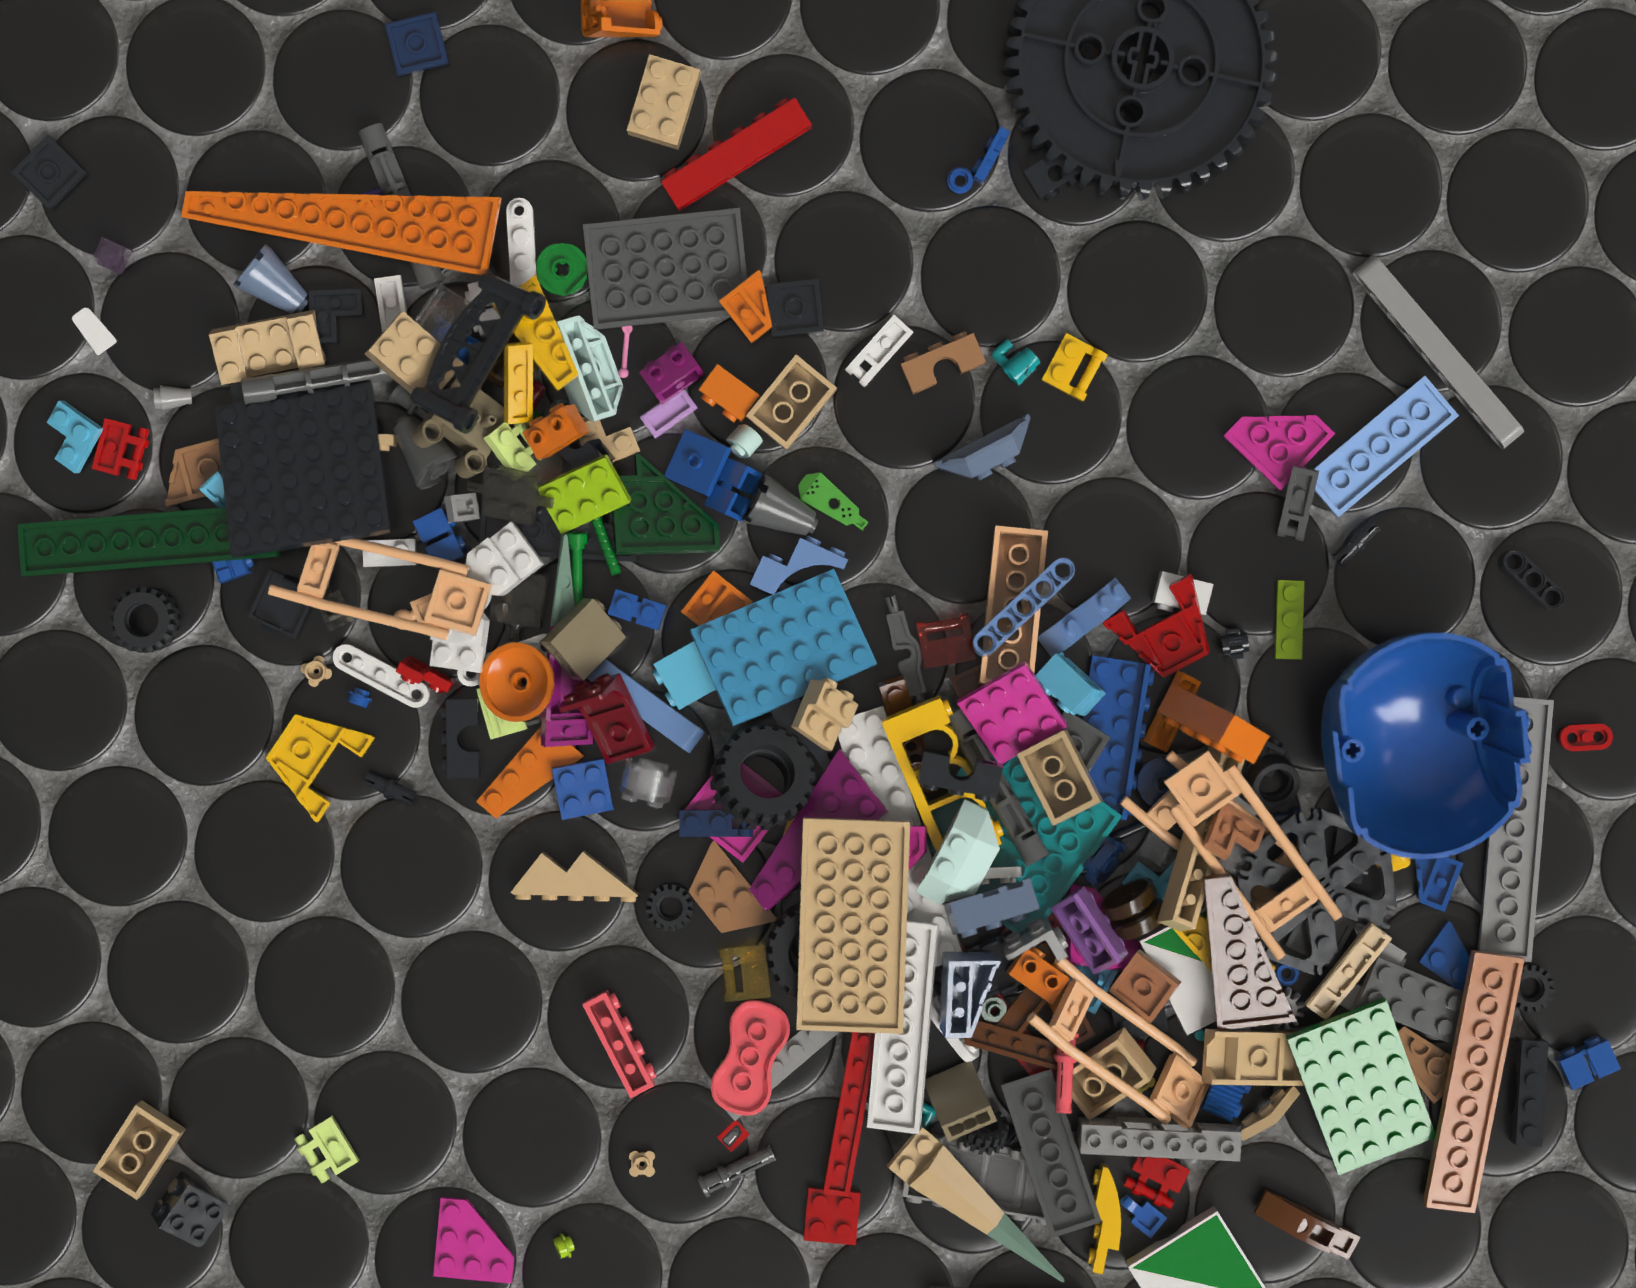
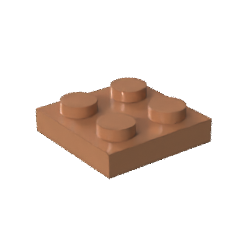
(1145, 986)

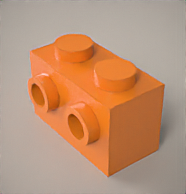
(728, 393)
(555, 431)
(1038, 974)

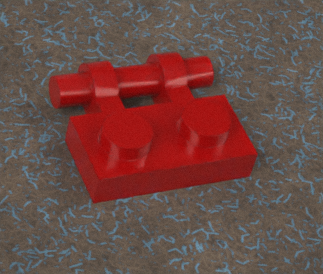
(113, 445)
(1161, 1170)

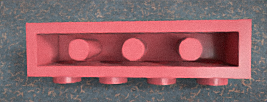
(619, 1043)

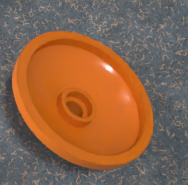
(502, 684)

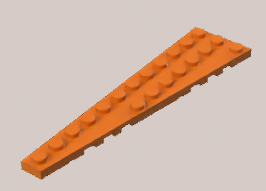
(415, 229)

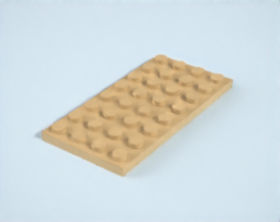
(853, 925)

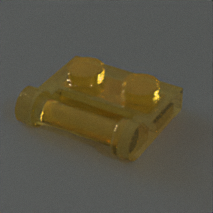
(754, 972)

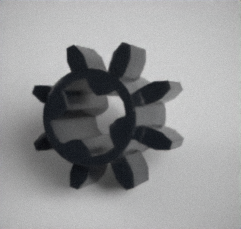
(1234, 643)

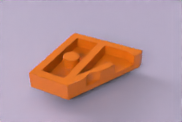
(749, 307)
(714, 599)

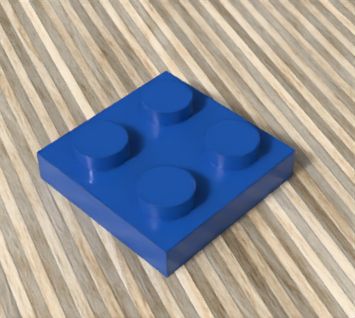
(582, 788)

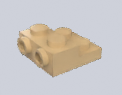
(824, 712)

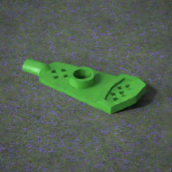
(821, 498)

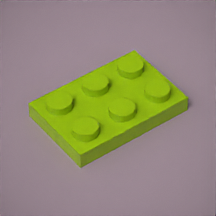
(585, 493)

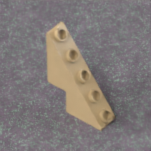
(583, 879)

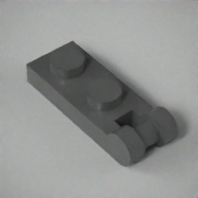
(1298, 501)

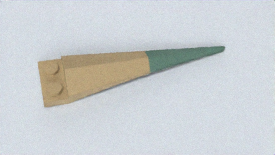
(938, 1175)

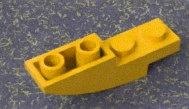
(1109, 1230)

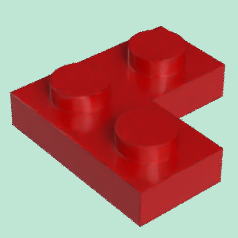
(416, 671)

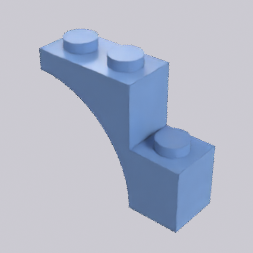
(773, 573)
(1084, 618)

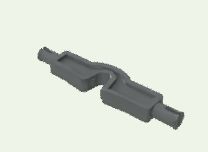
(900, 640)

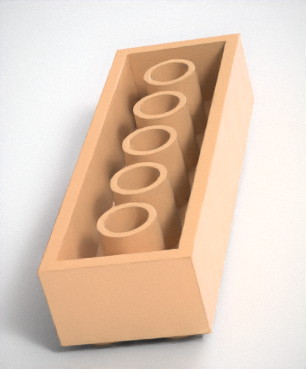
(1015, 563)

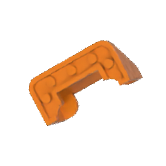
(619, 18)

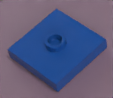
(697, 462)

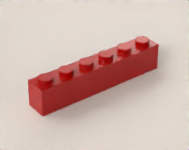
(736, 154)

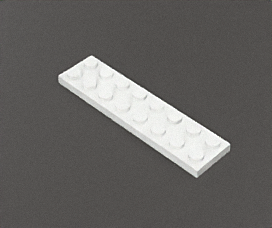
(902, 1058)

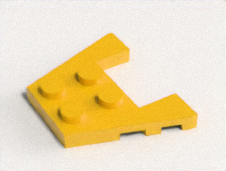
(304, 751)

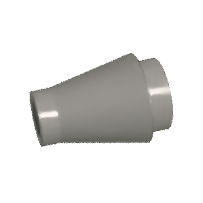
(171, 397)

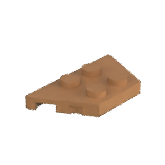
(190, 470)
(726, 894)

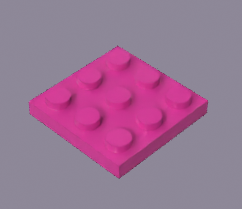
(1012, 712)
(704, 800)

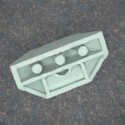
(598, 383)
(961, 856)

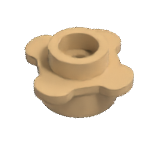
(317, 663)
(647, 1158)

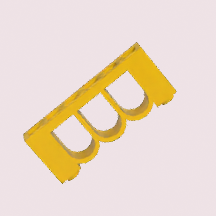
(915, 721)

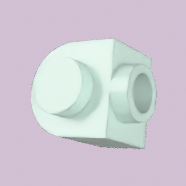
(744, 441)

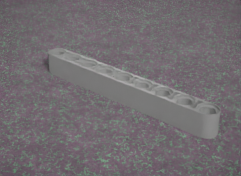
(1438, 351)

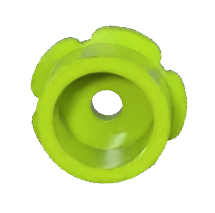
(563, 1246)

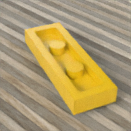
(518, 383)

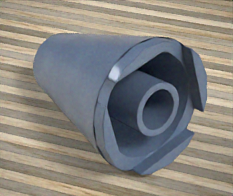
(272, 282)

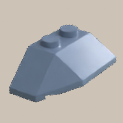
(987, 452)

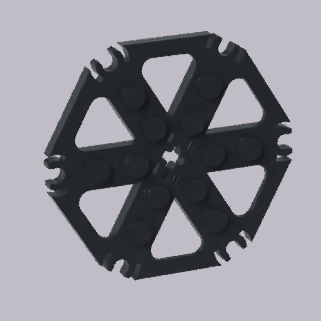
(1334, 876)

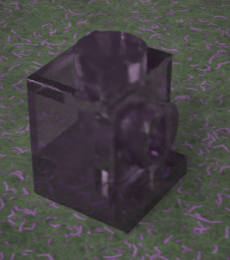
(112, 255)

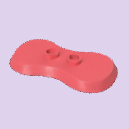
(744, 1076)

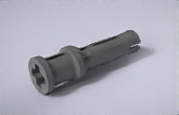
(725, 1175)

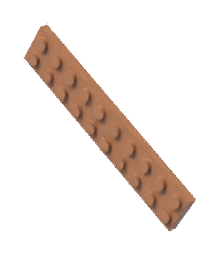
(1473, 1081)

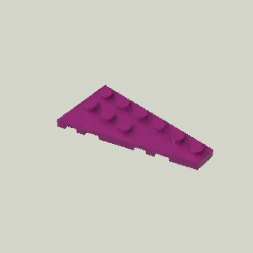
(838, 794)

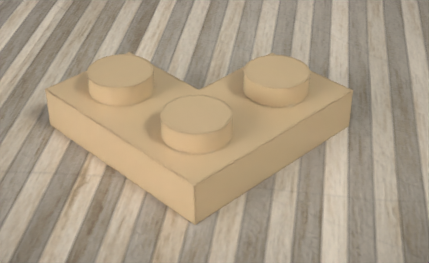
(619, 444)
(1269, 1114)

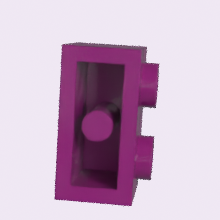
(671, 372)

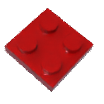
(831, 1217)

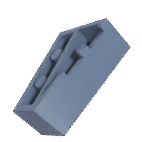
(991, 908)
(964, 989)

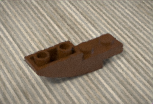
(896, 699)
(1306, 1225)

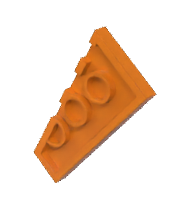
(526, 774)

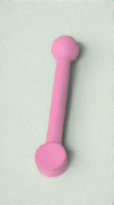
(623, 372)

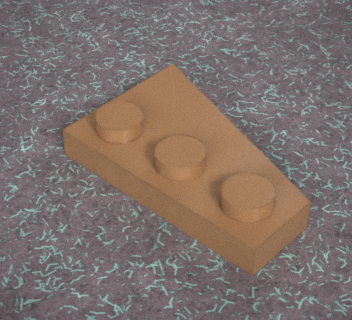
(1427, 1062)

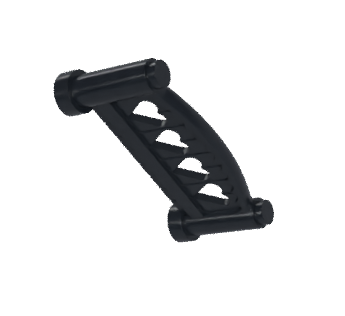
(455, 403)

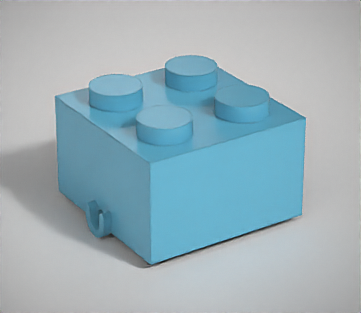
(1070, 685)

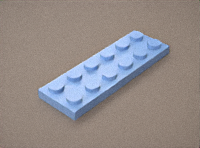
(1382, 445)

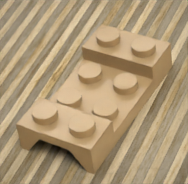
(267, 346)
(1249, 1058)

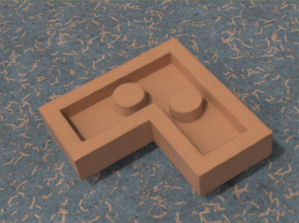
(1229, 827)

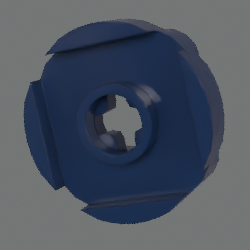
(1148, 776)
(1105, 862)

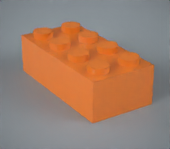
(1212, 725)

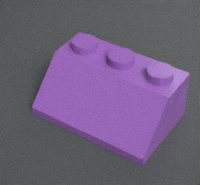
(1089, 930)

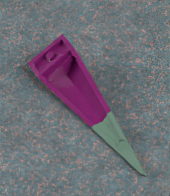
(569, 726)

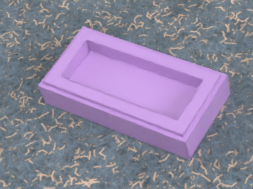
(665, 416)

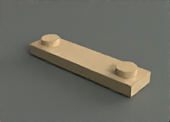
(1348, 970)

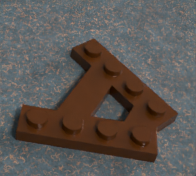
(1008, 1036)

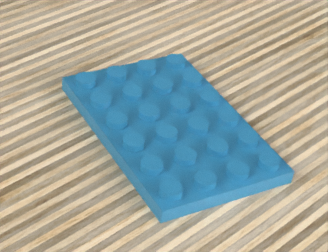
(779, 644)

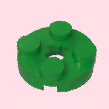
(547, 269)

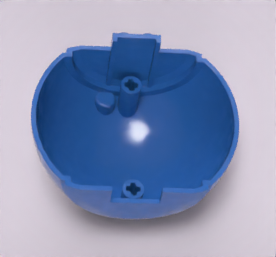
(1425, 744)

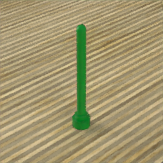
(577, 542)

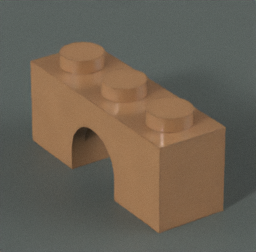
(962, 351)

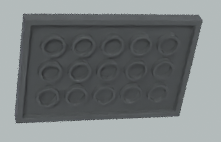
(663, 267)

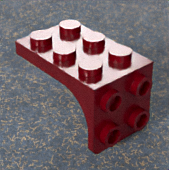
(610, 717)

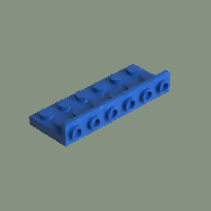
(1121, 717)

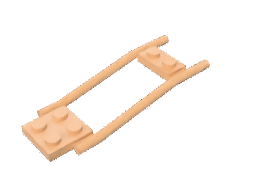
(454, 604)
(1204, 789)
(1160, 820)
(1179, 1087)

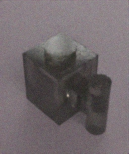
(331, 619)

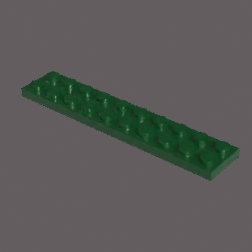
(126, 542)

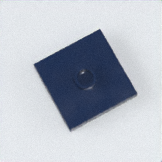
(416, 43)

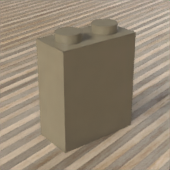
(583, 638)
(959, 1100)

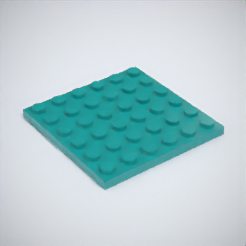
(1067, 842)

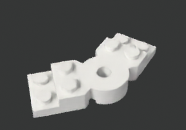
(503, 563)

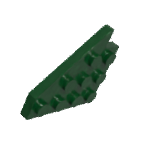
(660, 517)

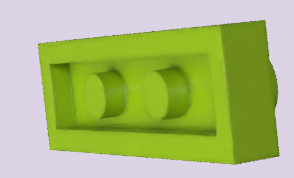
(1289, 619)

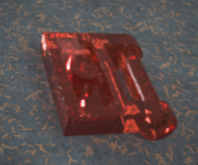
(946, 650)

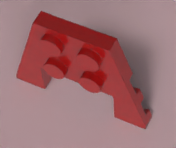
(1171, 641)

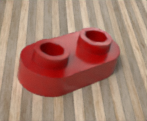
(1584, 737)

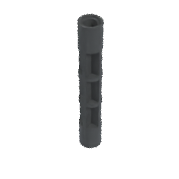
(393, 183)
(308, 380)
(1006, 805)

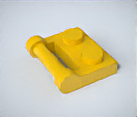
(1066, 363)

